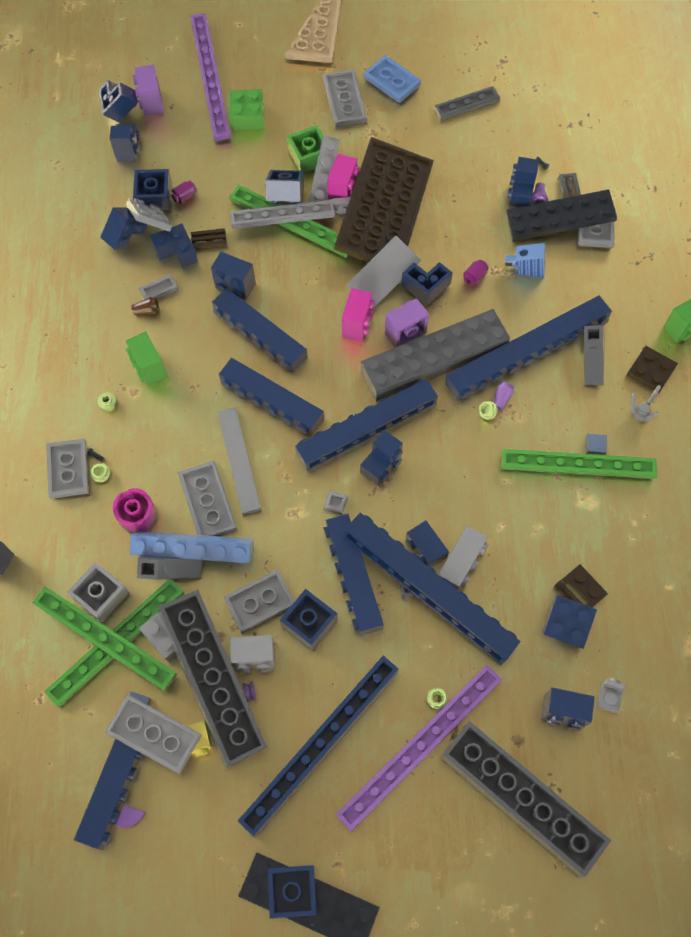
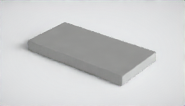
(344, 98)
(384, 270)
(207, 500)
(153, 734)

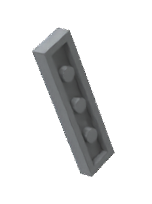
(325, 162)

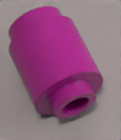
(183, 192)
(475, 272)

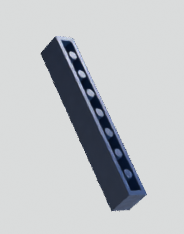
(366, 424)

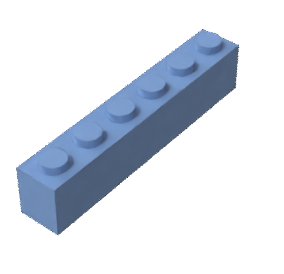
(191, 546)

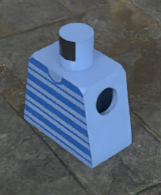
(528, 260)

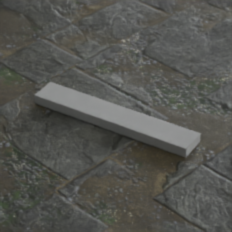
(282, 214)
(239, 461)

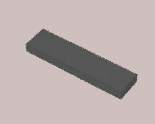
(467, 103)

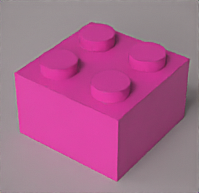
(342, 177)
(357, 315)

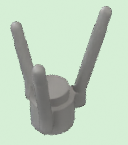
(643, 410)

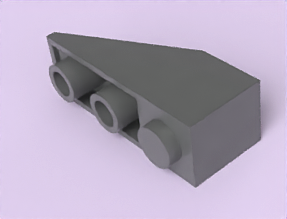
(594, 355)
(168, 568)

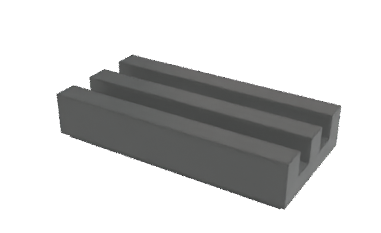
(563, 187)

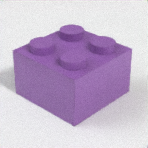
(148, 90)
(406, 323)

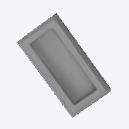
(159, 288)

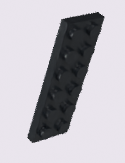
(561, 215)
(337, 911)

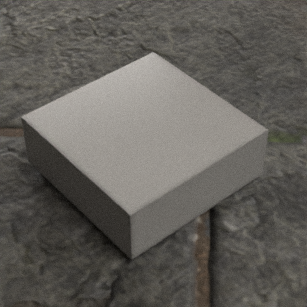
(335, 502)

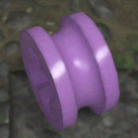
(249, 691)

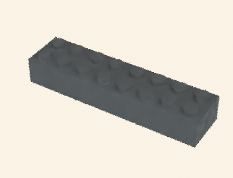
(433, 354)
(211, 678)
(526, 800)

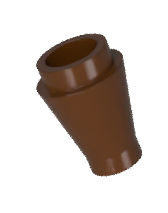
(146, 306)

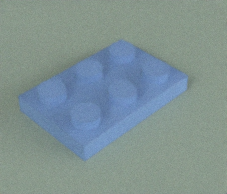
(392, 79)

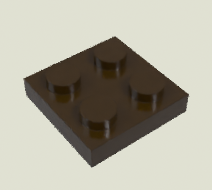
(652, 368)

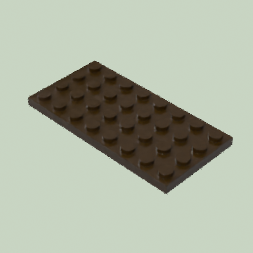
(383, 200)

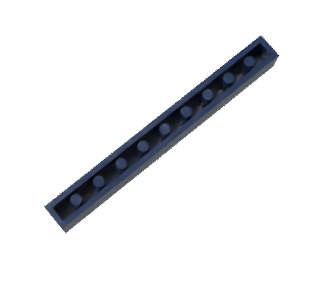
(527, 348)
(431, 588)
(318, 747)

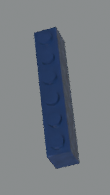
(260, 330)
(271, 397)
(354, 576)
(108, 796)

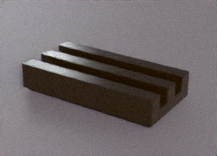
(209, 236)

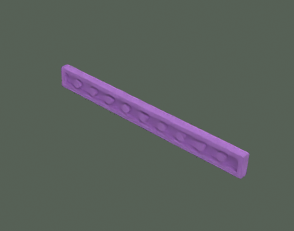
(210, 77)
(418, 748)

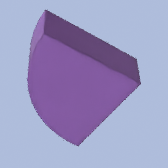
(129, 817)

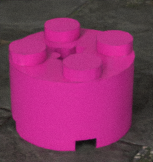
(134, 510)

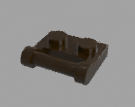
(584, 584)

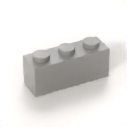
(464, 557)

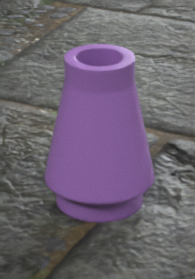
(539, 194)
(503, 393)

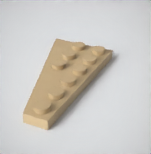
(318, 34)

